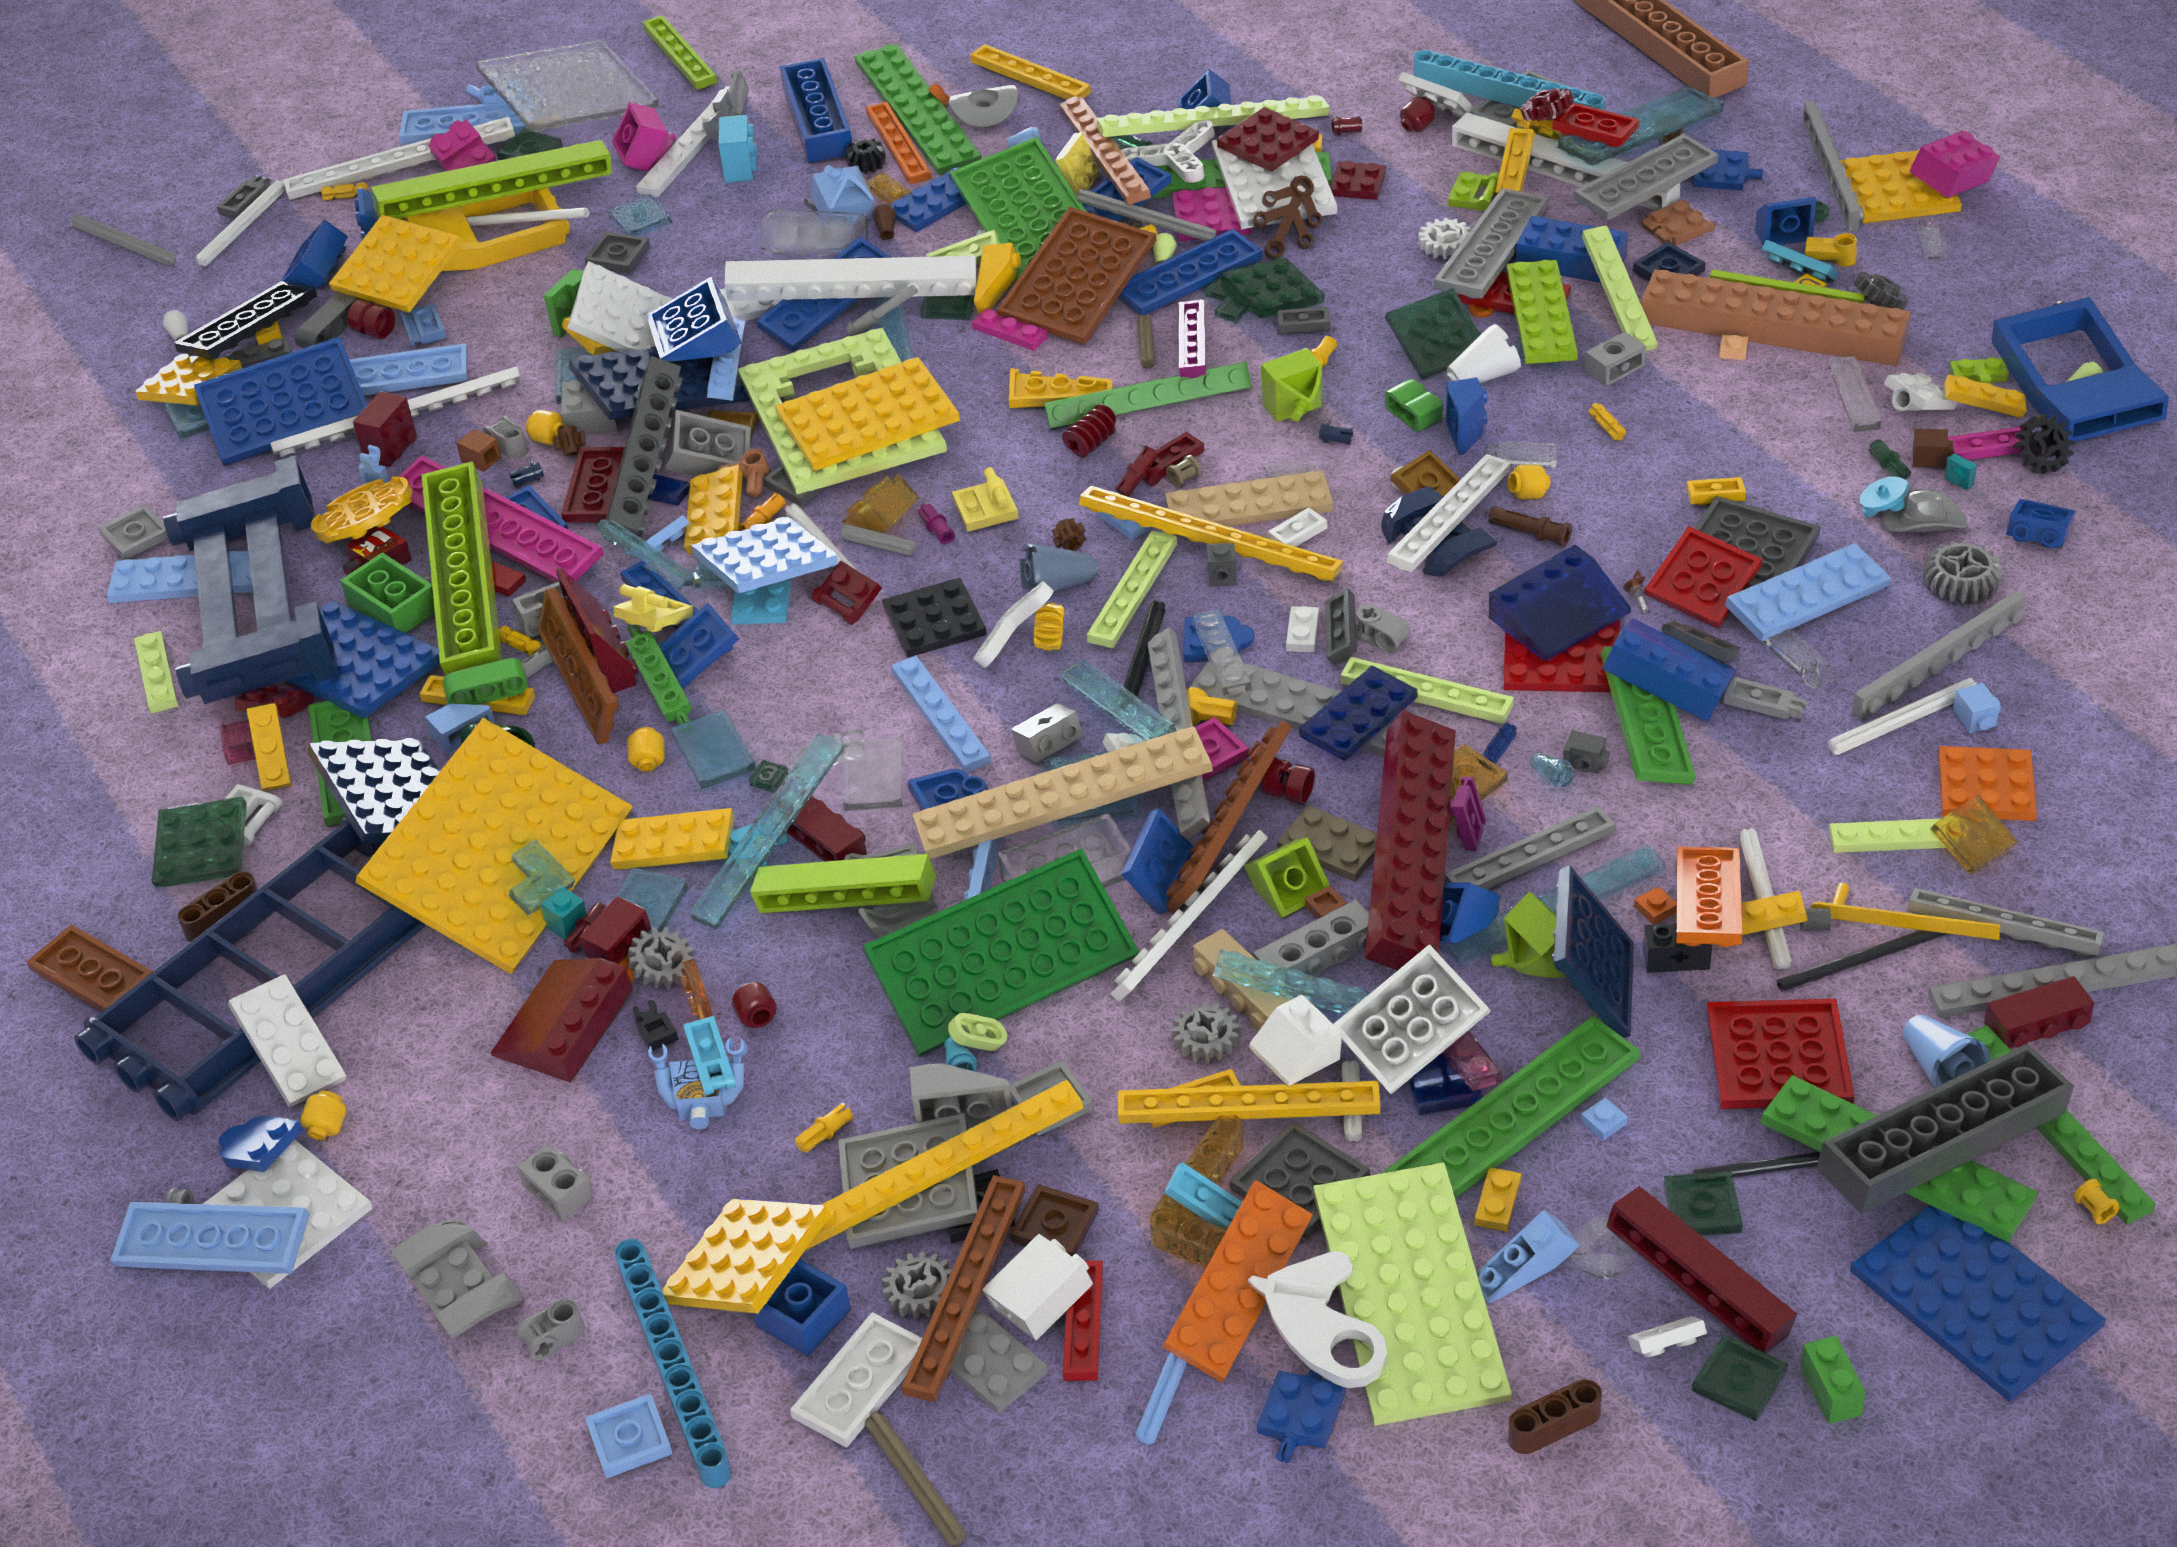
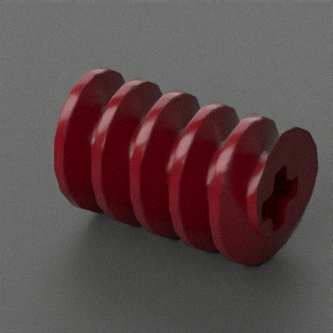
(1090, 430)

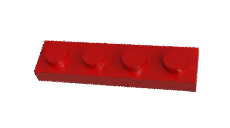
(1084, 1330)

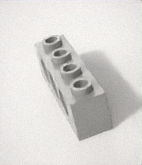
(1321, 941)

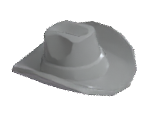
(985, 106)
(1925, 512)

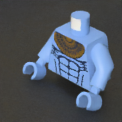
(682, 1089)

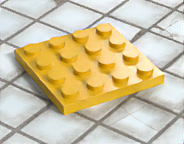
(1891, 191)
(395, 263)
(745, 1255)

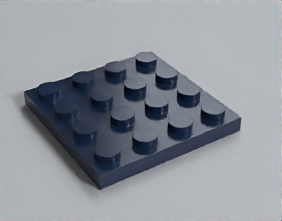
(1593, 952)

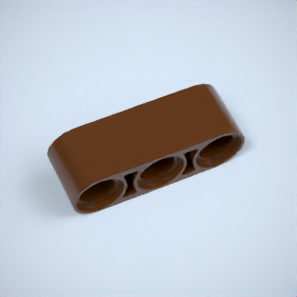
(215, 904)
(1565, 1405)

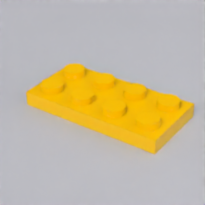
(713, 505)
(672, 839)

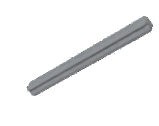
(1146, 215)
(124, 240)

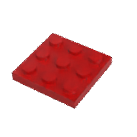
(1702, 575)

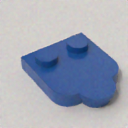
(1193, 649)
(944, 787)
(257, 1142)

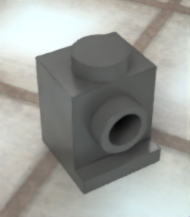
(1586, 752)

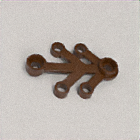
(1290, 214)

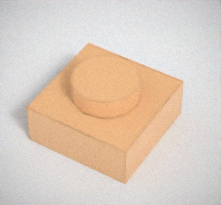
(1733, 347)

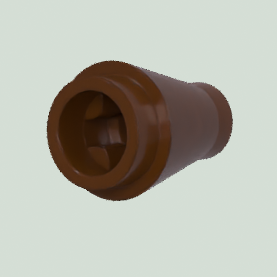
(884, 219)

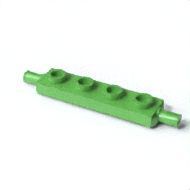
(658, 675)

